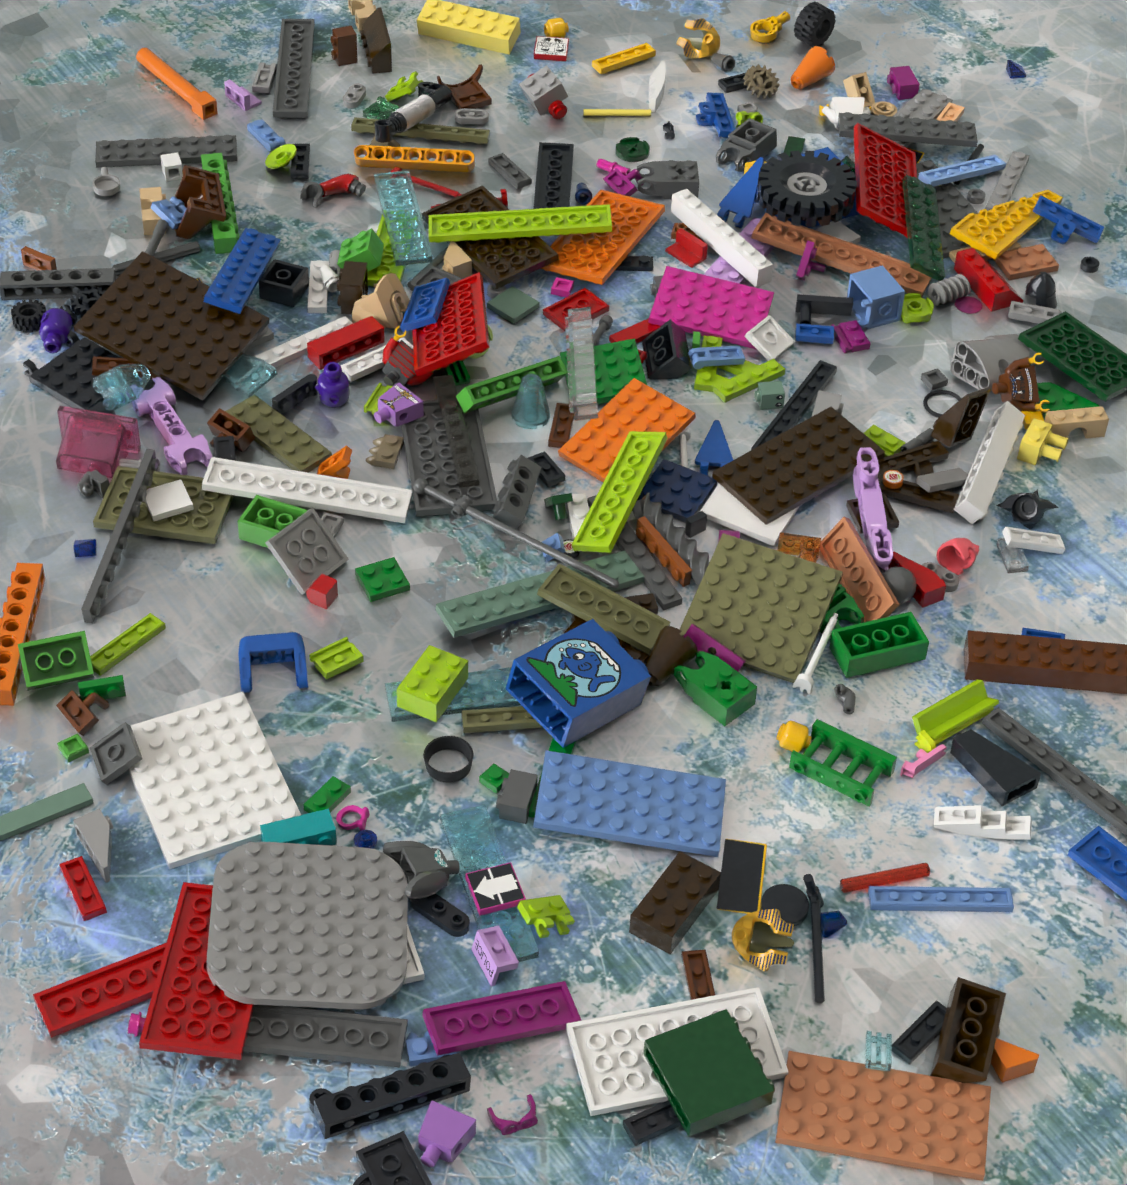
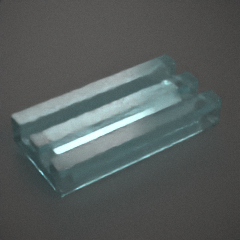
(879, 1040)

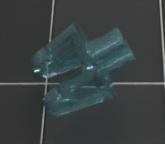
(121, 384)

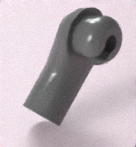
(85, 486)
(847, 696)

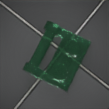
(377, 111)

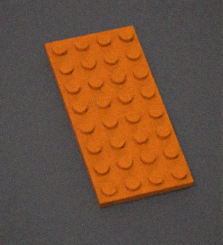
(598, 254)

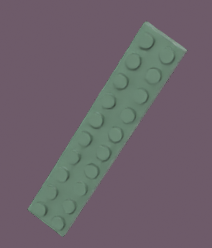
(520, 597)

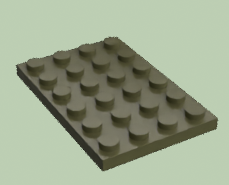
(197, 525)

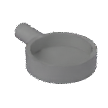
(106, 184)

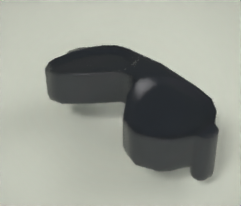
(669, 128)

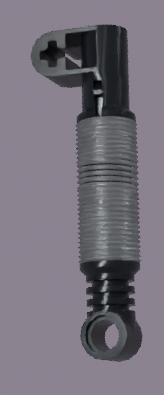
(429, 99)

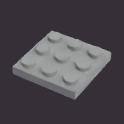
(306, 550)

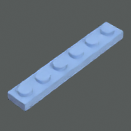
(962, 170)

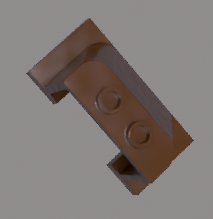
(202, 198)

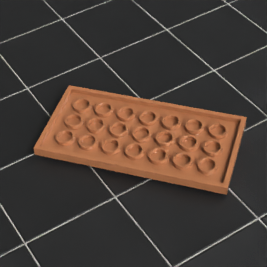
(884, 1115)

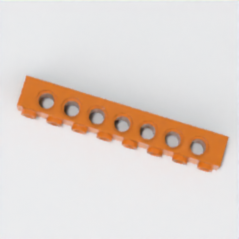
(18, 624)

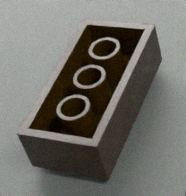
(674, 902)

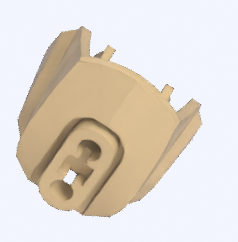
(385, 304)

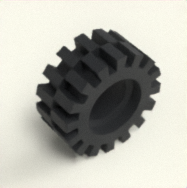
(28, 315)

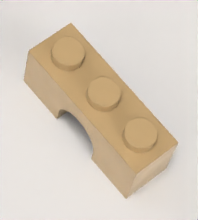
(362, 10)
(149, 217)
(1091, 420)

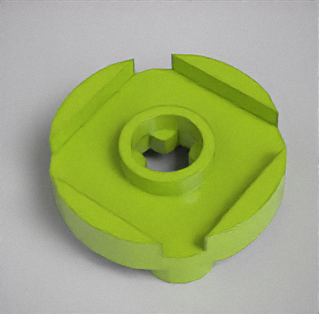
(922, 311)

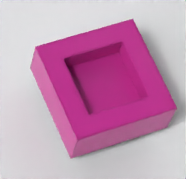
(562, 287)

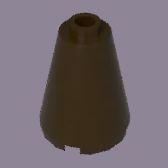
(667, 653)

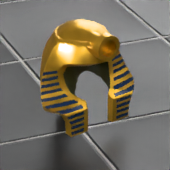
(706, 45)
(753, 935)

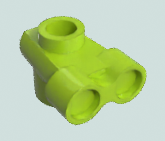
(743, 116)

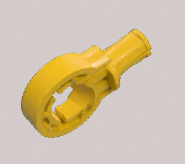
(771, 24)

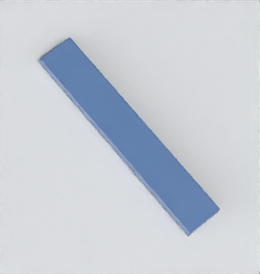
(940, 899)

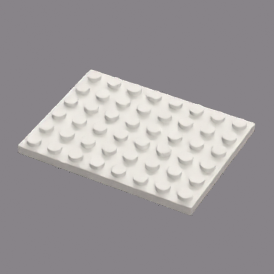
(208, 779)

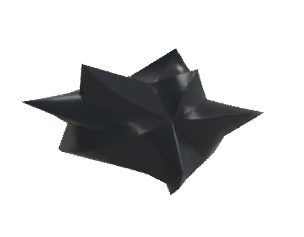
(1027, 508)

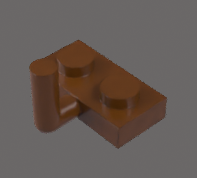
(78, 711)

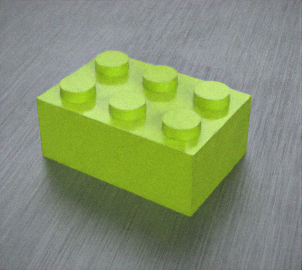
(432, 683)

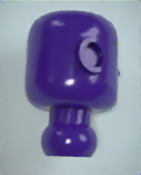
(54, 329)
(333, 386)

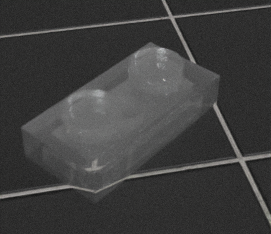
(1012, 557)

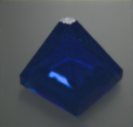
(1015, 70)
(85, 548)
(832, 922)

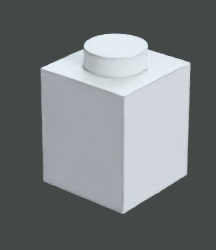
(171, 166)

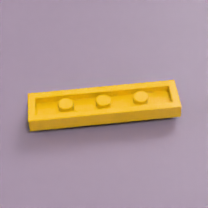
(623, 58)

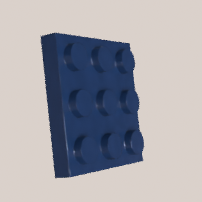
(678, 489)

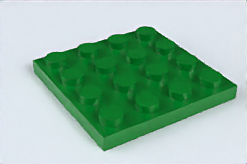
(614, 367)

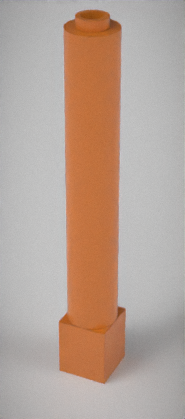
(202, 102)

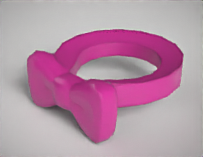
(364, 813)

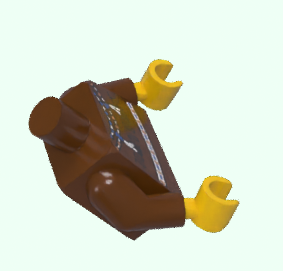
(1020, 385)

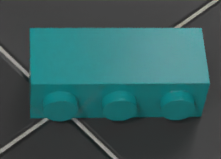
(310, 828)

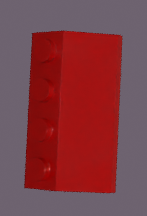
(985, 280)

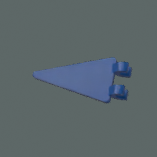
(742, 196)
(714, 449)

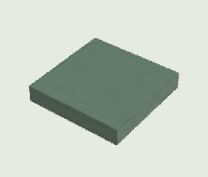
(513, 304)

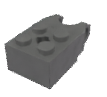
(747, 144)
(669, 178)

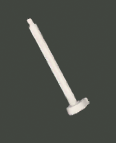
(683, 437)
(805, 680)

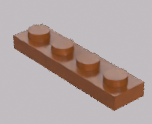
(663, 551)

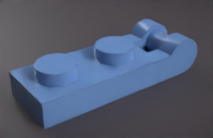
(265, 135)
(716, 356)

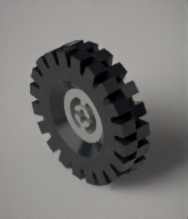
(806, 188)

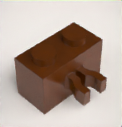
(344, 45)
(224, 424)

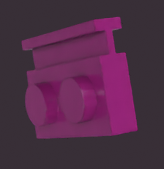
(851, 337)

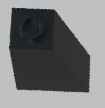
(994, 767)

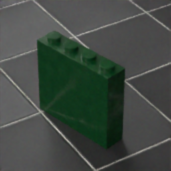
(708, 1072)

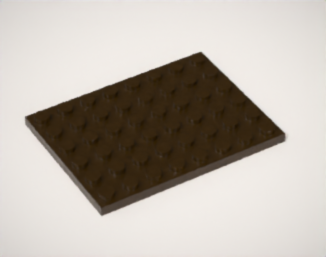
(161, 322)

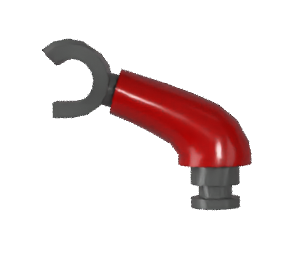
(336, 185)

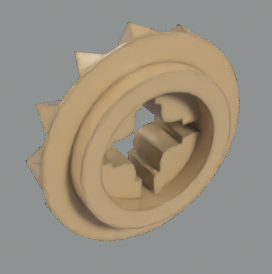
(879, 107)

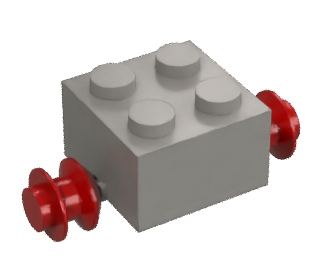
(545, 93)

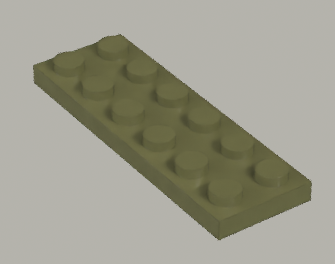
(280, 435)
(611, 611)

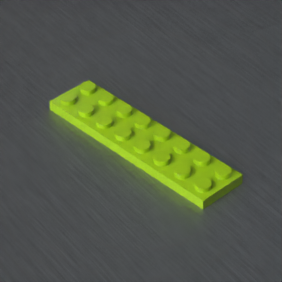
(619, 492)

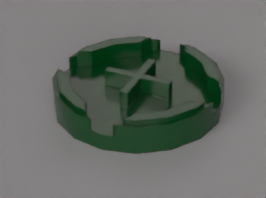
(632, 149)

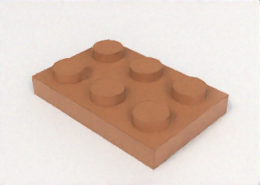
(1026, 262)

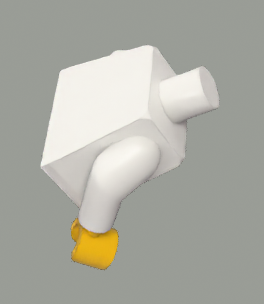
(841, 105)

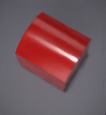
(323, 591)

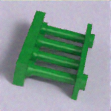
(849, 746)

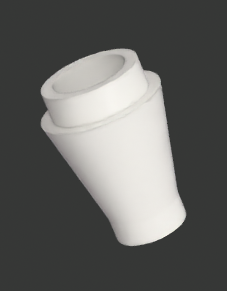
(329, 278)

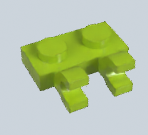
(402, 88)
(544, 911)

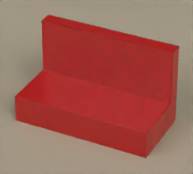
(688, 248)

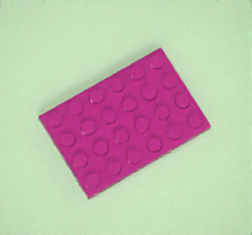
(710, 305)

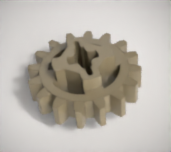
(761, 81)

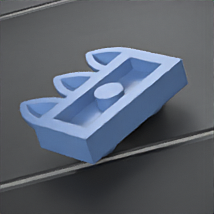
(421, 1049)

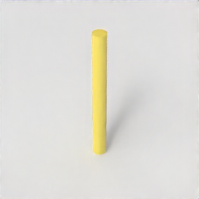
(616, 112)

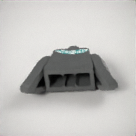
(423, 866)

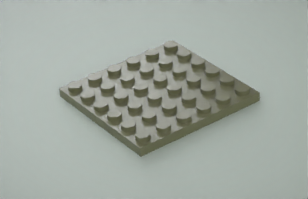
(763, 605)

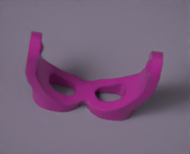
(505, 1126)

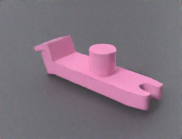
(924, 760)

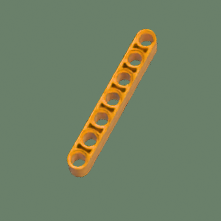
(421, 163)

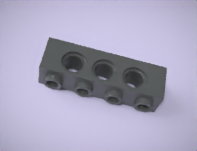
(516, 492)

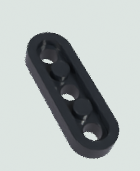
(444, 917)

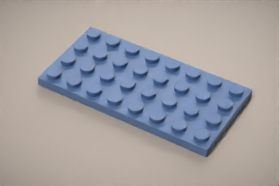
(630, 803)

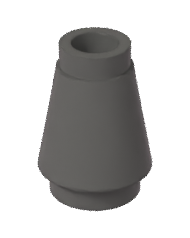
(725, 62)

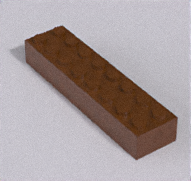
(1045, 662)

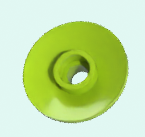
(281, 156)

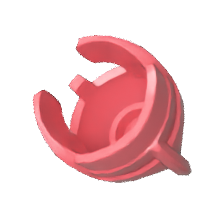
(957, 554)

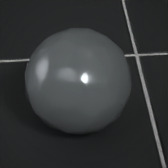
(901, 583)

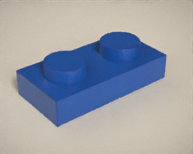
(814, 333)

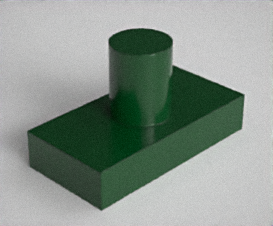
(558, 503)

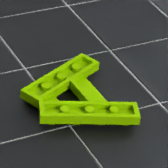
(747, 375)

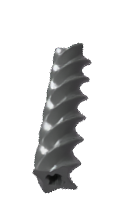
(674, 536)

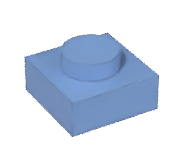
(555, 542)

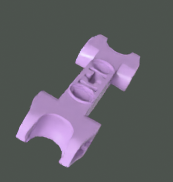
(181, 446)
(872, 509)

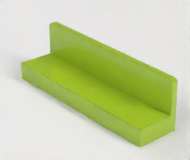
(954, 710)

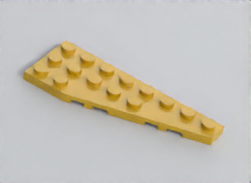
(1002, 226)

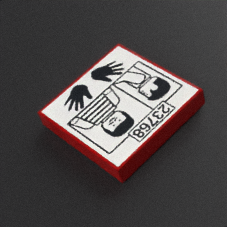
(551, 48)

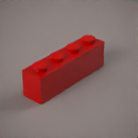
(346, 342)

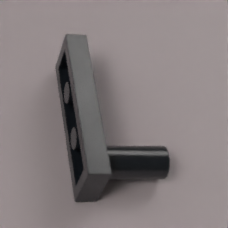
(822, 305)

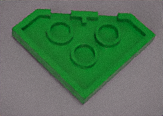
(1061, 398)

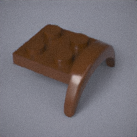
(469, 93)

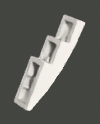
(657, 86)
(984, 824)

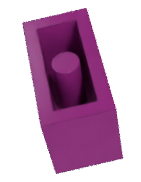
(903, 82)

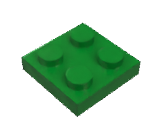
(382, 579)

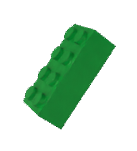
(878, 644)

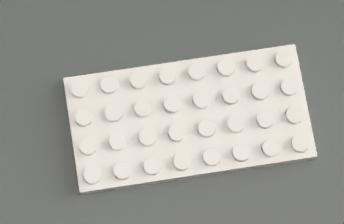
(612, 1047)

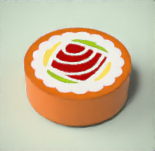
(893, 479)

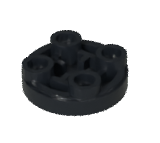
(788, 900)

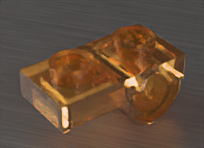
(802, 546)

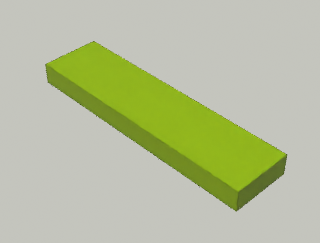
(126, 643)

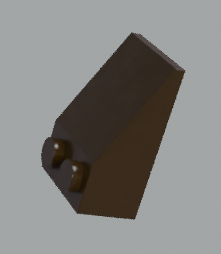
(960, 421)

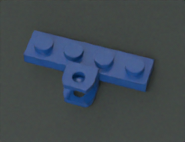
(717, 113)
(1067, 221)

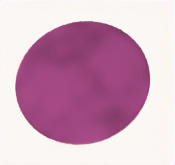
(968, 304)

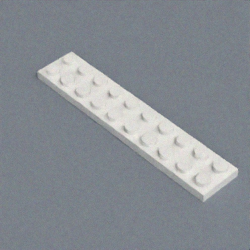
(307, 489)

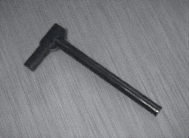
(816, 903)

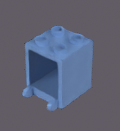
(875, 297)

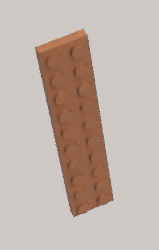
(837, 252)

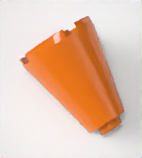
(813, 68)

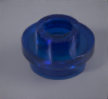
(371, 838)

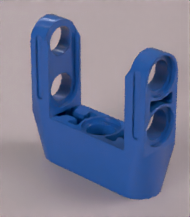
(272, 649)

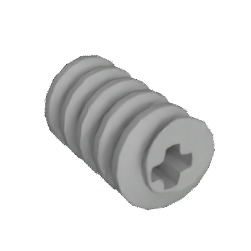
(949, 289)

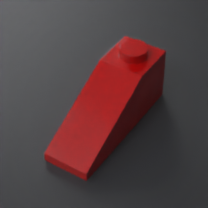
(929, 587)

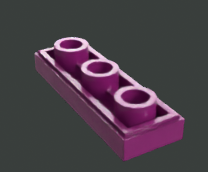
(705, 643)

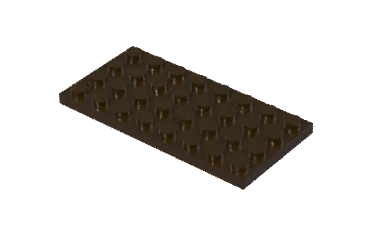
(498, 259)
(796, 465)

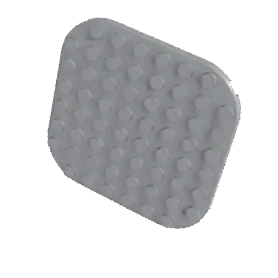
(308, 926)

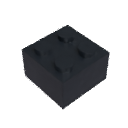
(283, 283)

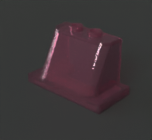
(95, 440)

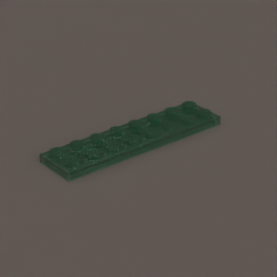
(923, 228)

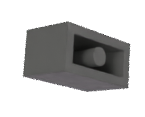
(517, 796)

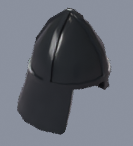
(1043, 289)

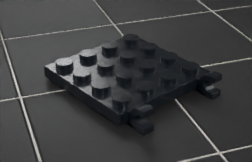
(70, 373)

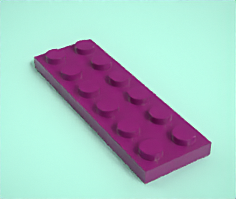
(500, 1018)

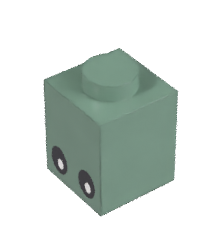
(770, 395)

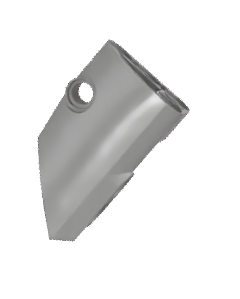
(984, 360)

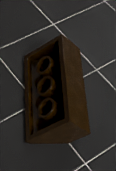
(376, 43)
(968, 1032)

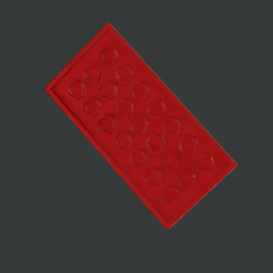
(879, 176)
(459, 329)
(185, 1006)

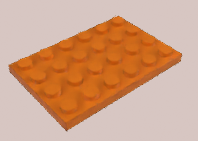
(632, 409)

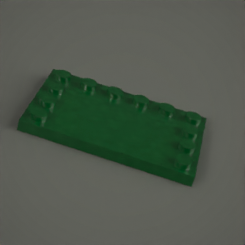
(1080, 354)

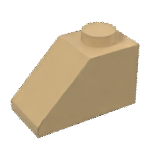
(859, 86)
(457, 261)

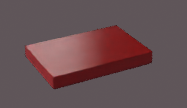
(579, 299)

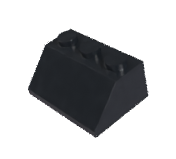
(667, 352)

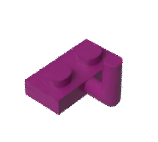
(622, 184)
(806, 263)

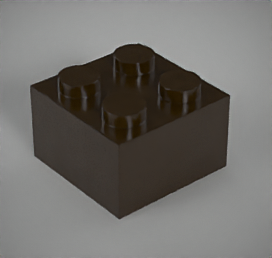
(352, 285)

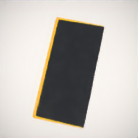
(741, 876)

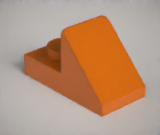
(337, 464)

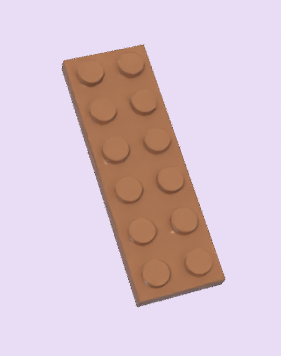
(861, 576)

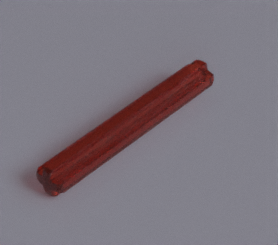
(884, 877)

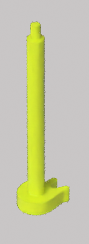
(928, 744)

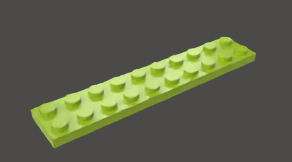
(520, 223)

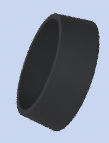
(448, 743)

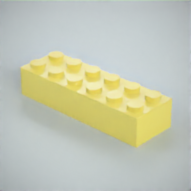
(469, 26)

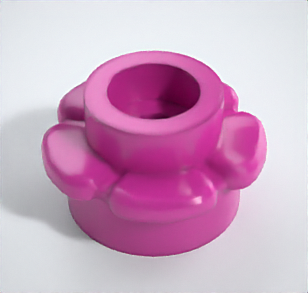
(136, 1024)

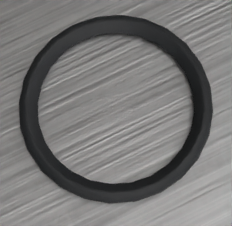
(938, 392)

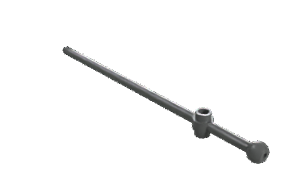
(463, 506)

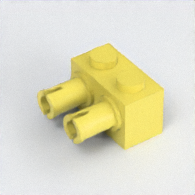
(1036, 442)

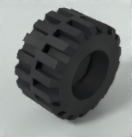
(814, 24)

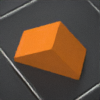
(1012, 1061)

